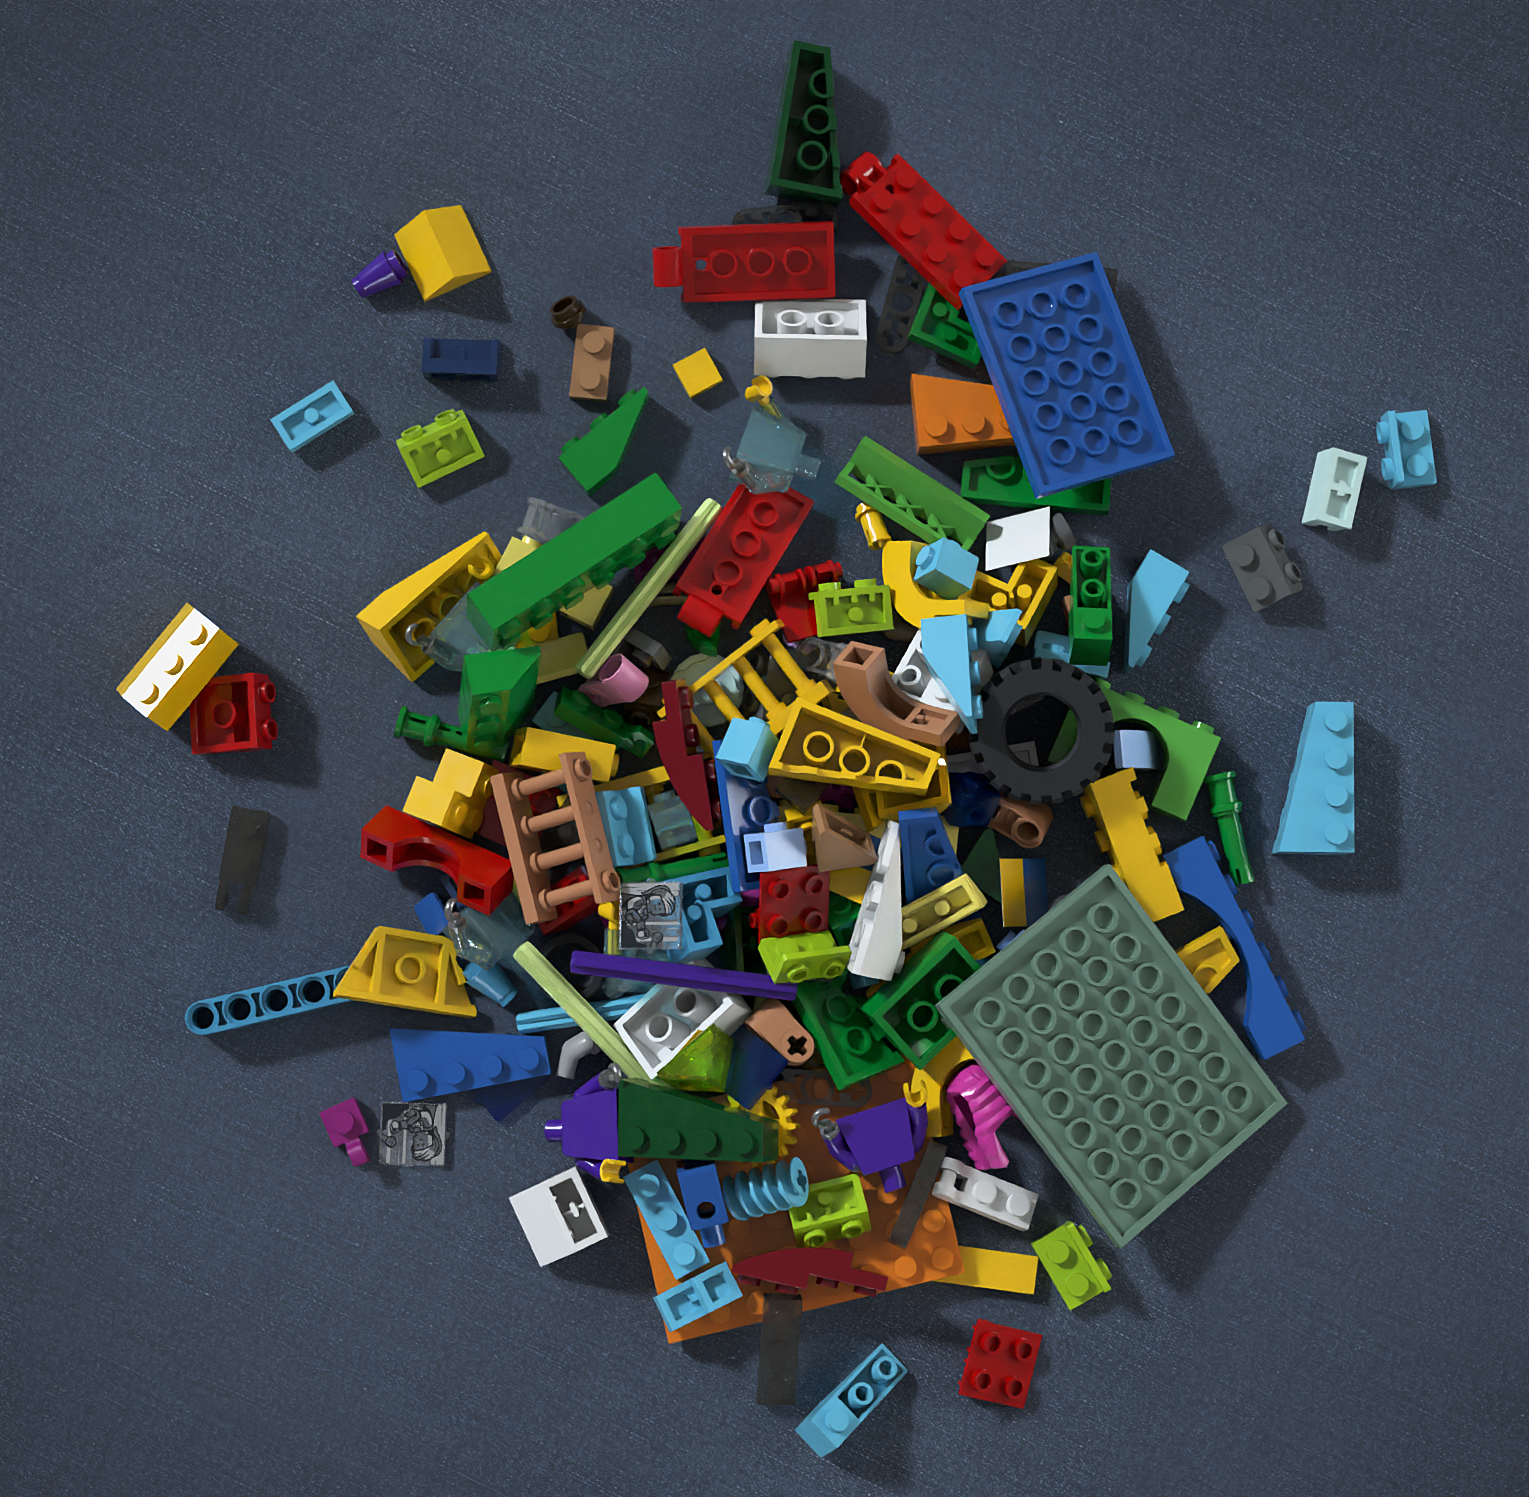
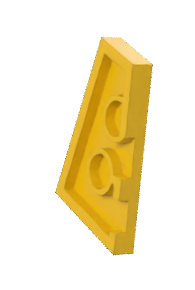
(1209, 958)

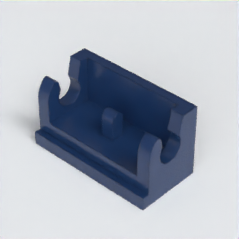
(461, 359)

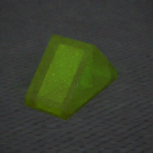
(702, 1063)

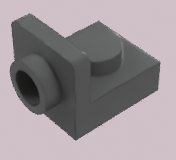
(642, 650)

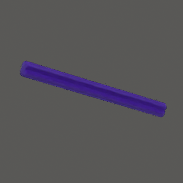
(680, 975)

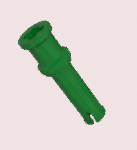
(432, 731)
(1226, 809)
(672, 870)

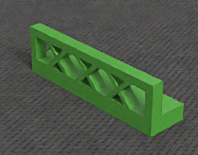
(914, 494)

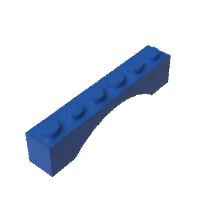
(1267, 1016)

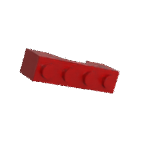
(400, 841)

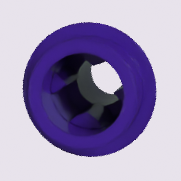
(382, 273)

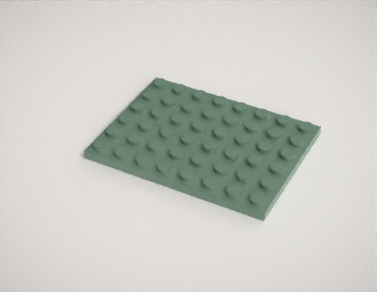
(1111, 1055)

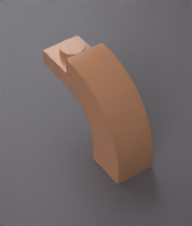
(880, 703)

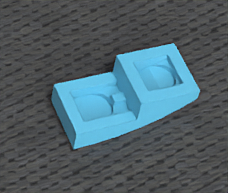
(697, 1296)

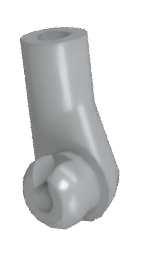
(574, 1050)

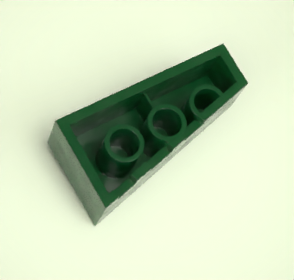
(804, 144)
(676, 1125)

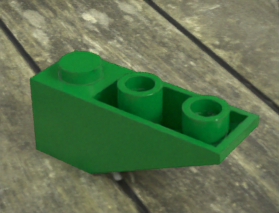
(600, 452)
(1090, 606)

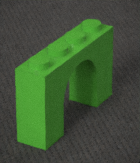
(1185, 748)

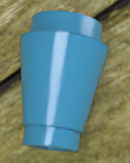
(490, 983)

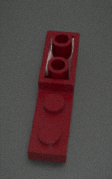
(689, 771)
(792, 1268)

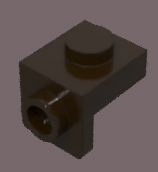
(645, 708)

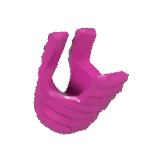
(979, 1104)

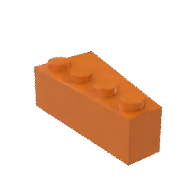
(956, 415)

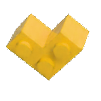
(1027, 590)
(455, 796)

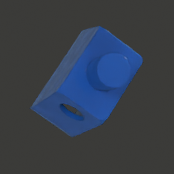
(700, 1184)

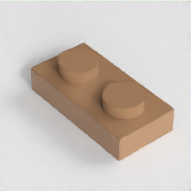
(592, 363)

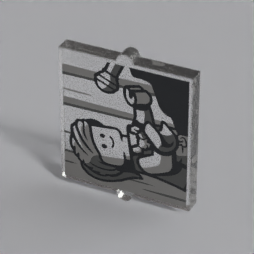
(650, 915)
(413, 1134)

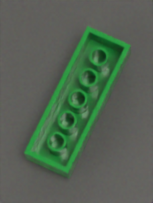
(574, 563)

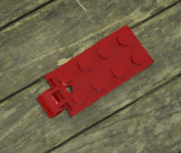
(920, 225)
(749, 262)
(739, 556)

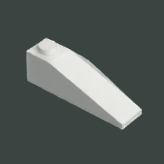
(878, 927)

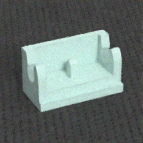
(1334, 489)

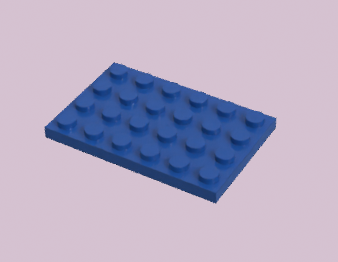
(1066, 374)

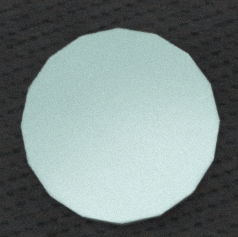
(730, 681)

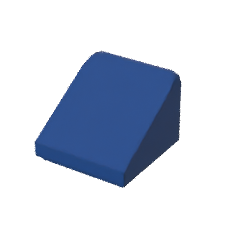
(431, 913)

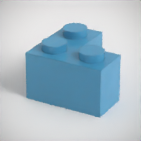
(704, 898)

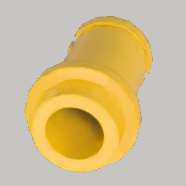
(872, 525)

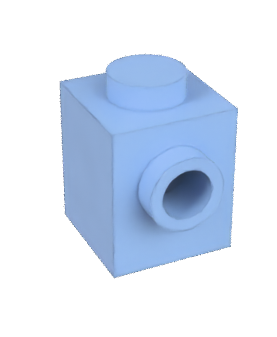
(775, 848)

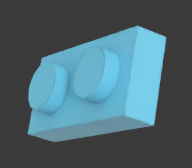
(312, 416)

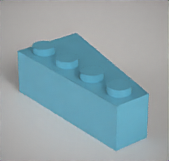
(1321, 787)

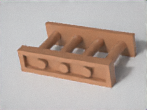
(524, 847)

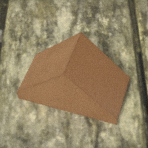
(839, 842)

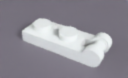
(985, 1194)

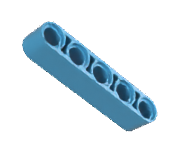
(260, 1002)

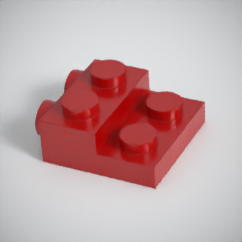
(233, 715)

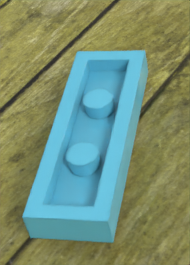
(666, 1219)

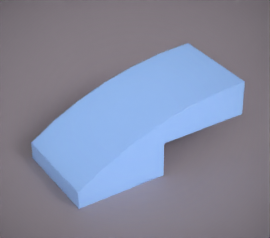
(1135, 750)

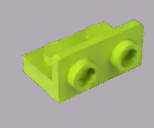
(439, 447)
(852, 609)
(803, 957)
(831, 1212)
(1071, 1264)

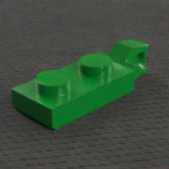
(602, 723)

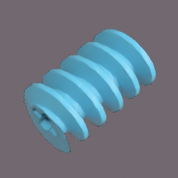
(766, 1190)

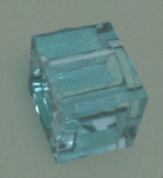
(671, 820)

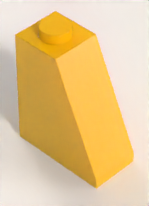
(540, 751)

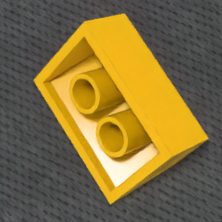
(176, 667)

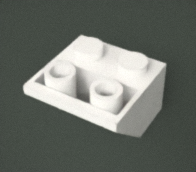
(918, 683)
(559, 1216)

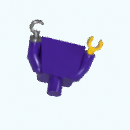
(591, 1127)
(878, 1137)

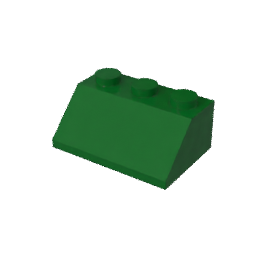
(496, 695)
(906, 1004)

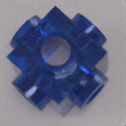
(972, 800)

